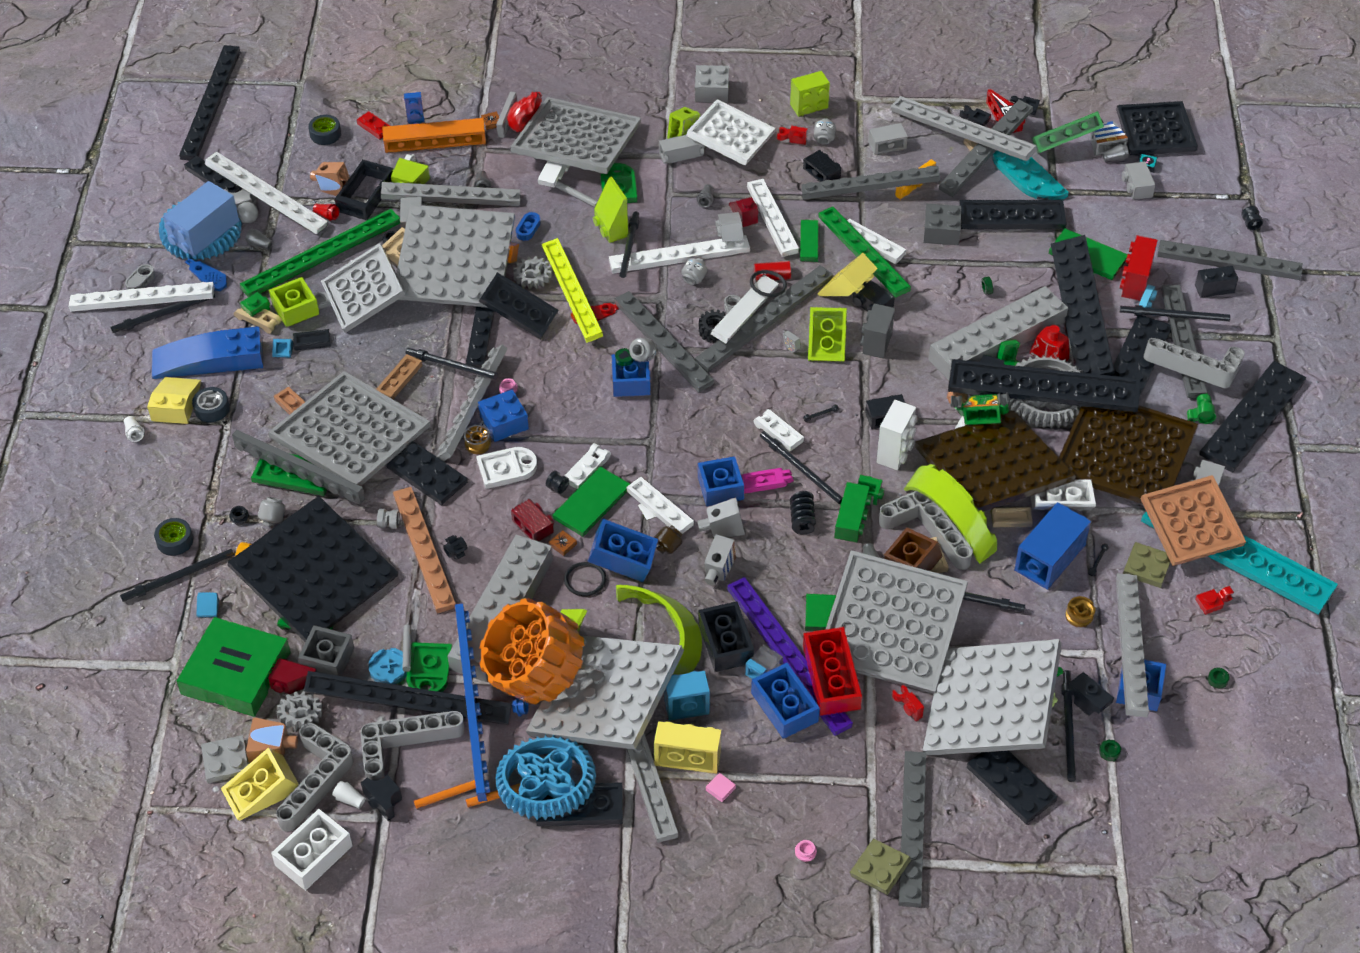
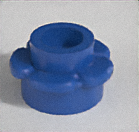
(520, 707)

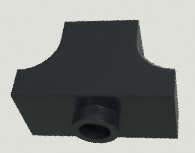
(1089, 695)
(382, 795)

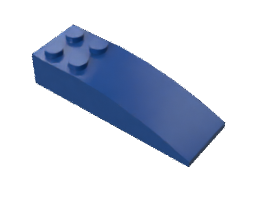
(209, 353)

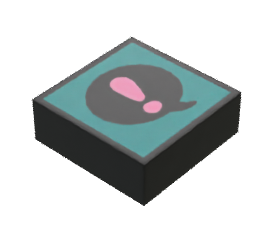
(1150, 161)

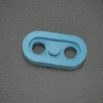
(1149, 294)

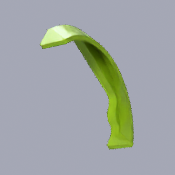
(958, 506)
(684, 621)

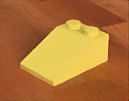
(850, 278)
(173, 400)
(260, 784)

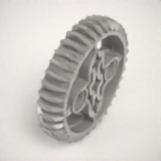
(1032, 410)

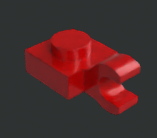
(794, 134)
(1212, 601)
(912, 705)

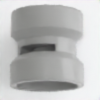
(388, 518)

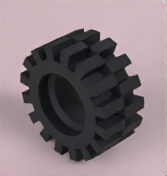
(709, 319)

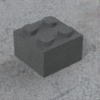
(942, 224)
(877, 330)
(327, 651)

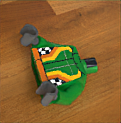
(982, 408)

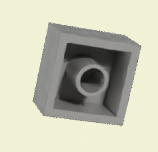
(711, 83)

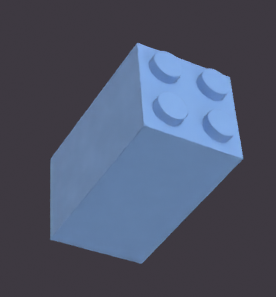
(201, 218)

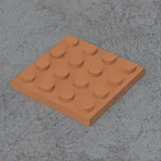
(1193, 520)

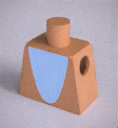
(330, 177)
(270, 735)

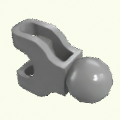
(245, 206)

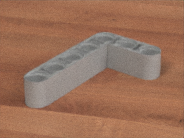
(1195, 364)
(935, 521)
(404, 736)
(317, 777)

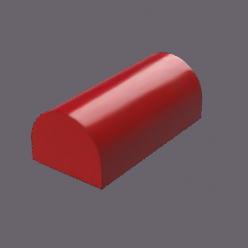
(782, 268)

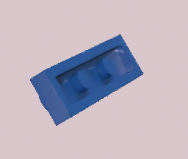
(414, 108)

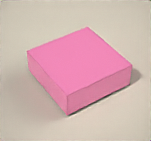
(720, 787)

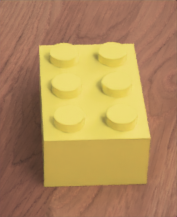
(687, 747)

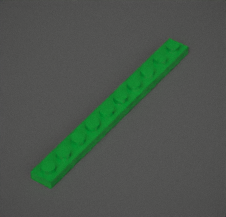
(320, 253)

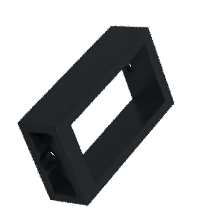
(357, 208)

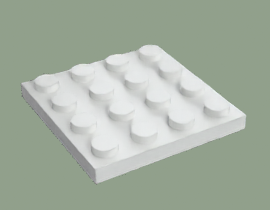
(730, 132)

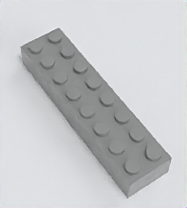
(1016, 321)
(513, 580)

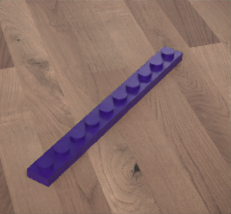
(781, 643)

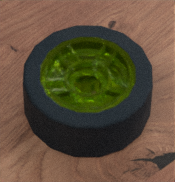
(324, 129)
(173, 536)

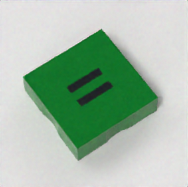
(232, 666)

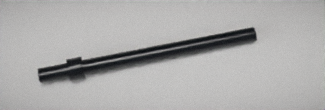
(633, 226)
(1139, 310)
(130, 323)
(423, 355)
(777, 446)
(140, 590)
(1003, 603)
(1069, 730)

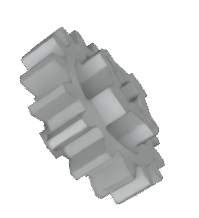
(532, 272)
(299, 710)

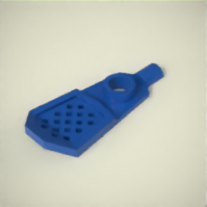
(208, 274)

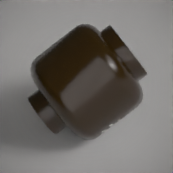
(668, 539)

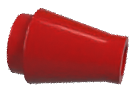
(328, 211)

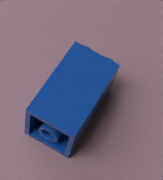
(1052, 545)

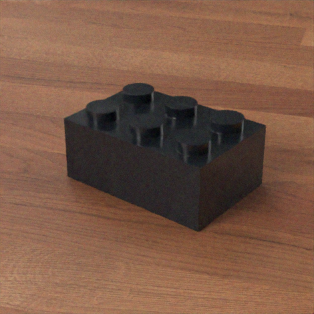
(725, 636)

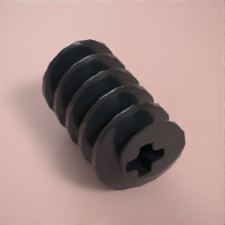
(802, 512)

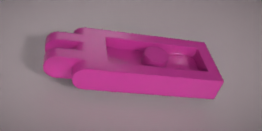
(766, 480)

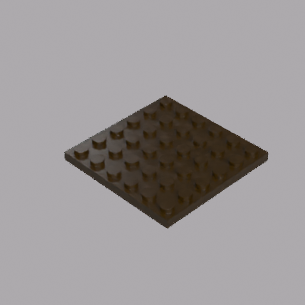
(1127, 450)
(996, 461)

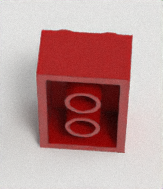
(1138, 267)

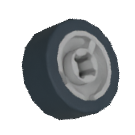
(211, 404)

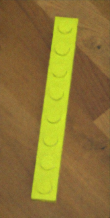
(572, 290)

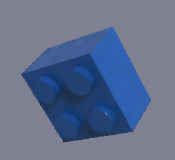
(631, 379)
(503, 415)
(720, 480)
(1154, 680)

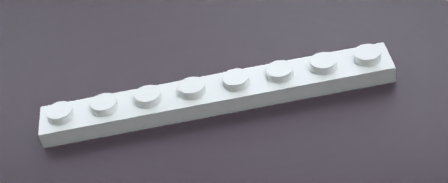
(266, 192)
(680, 254)
(141, 296)

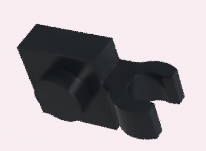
(1031, 101)

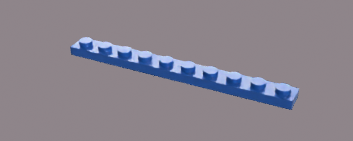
(473, 708)

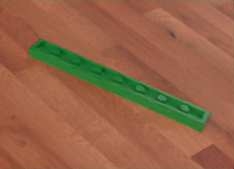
(857, 245)

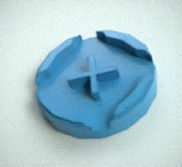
(387, 666)

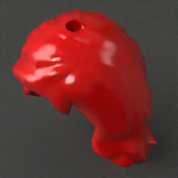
(523, 111)

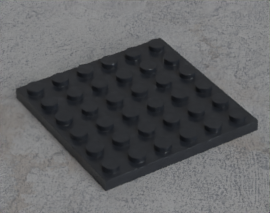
(312, 568)

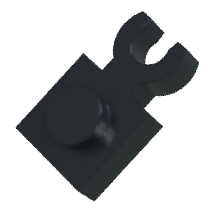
(978, 116)

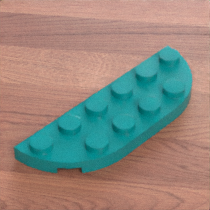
(1029, 177)

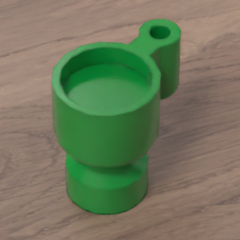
(1205, 410)

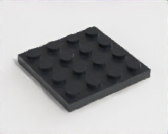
(1156, 128)

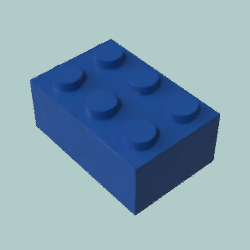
(623, 550)
(785, 700)

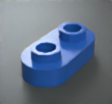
(528, 226)

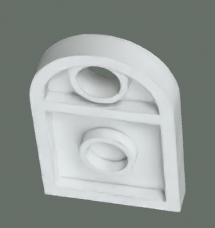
(506, 466)

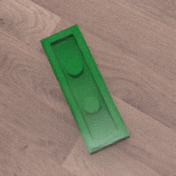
(809, 241)

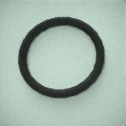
(768, 294)
(584, 593)

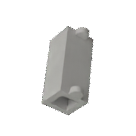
(679, 149)

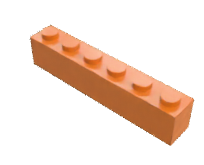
(434, 135)

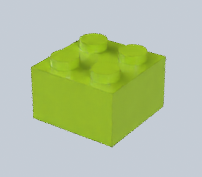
(809, 93)
(294, 302)

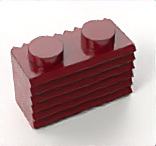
(532, 520)

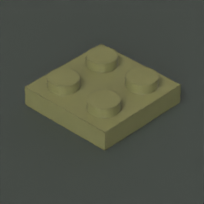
(1148, 564)
(880, 866)

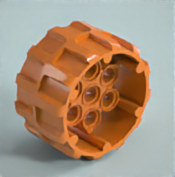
(531, 651)

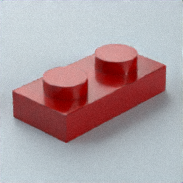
(372, 124)

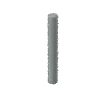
(577, 194)
(407, 648)

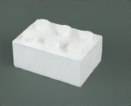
(896, 435)
(312, 849)

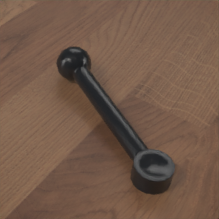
(807, 417)
(1092, 571)

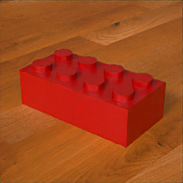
(832, 671)

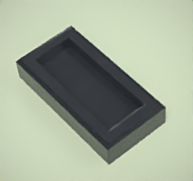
(311, 339)

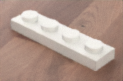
(883, 246)
(659, 505)

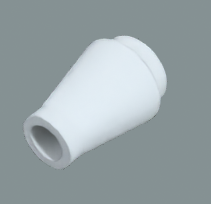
(133, 429)
(348, 794)

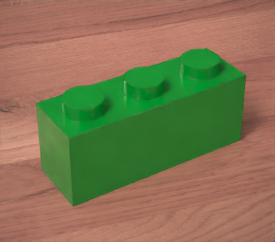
(852, 512)

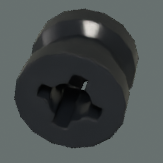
(557, 482)

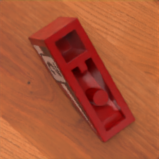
(999, 107)

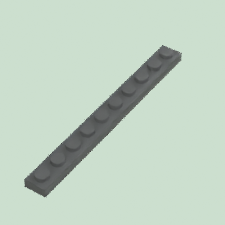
(765, 317)

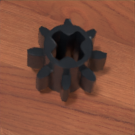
(455, 547)

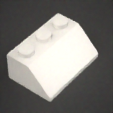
(1075, 495)

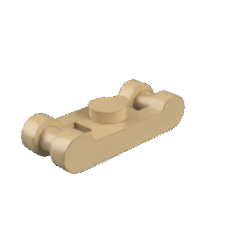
(260, 319)

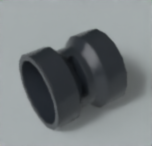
(1252, 218)

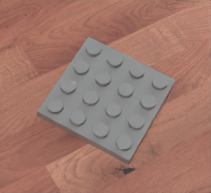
(363, 287)

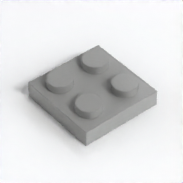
(224, 758)

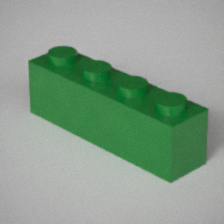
(1068, 132)

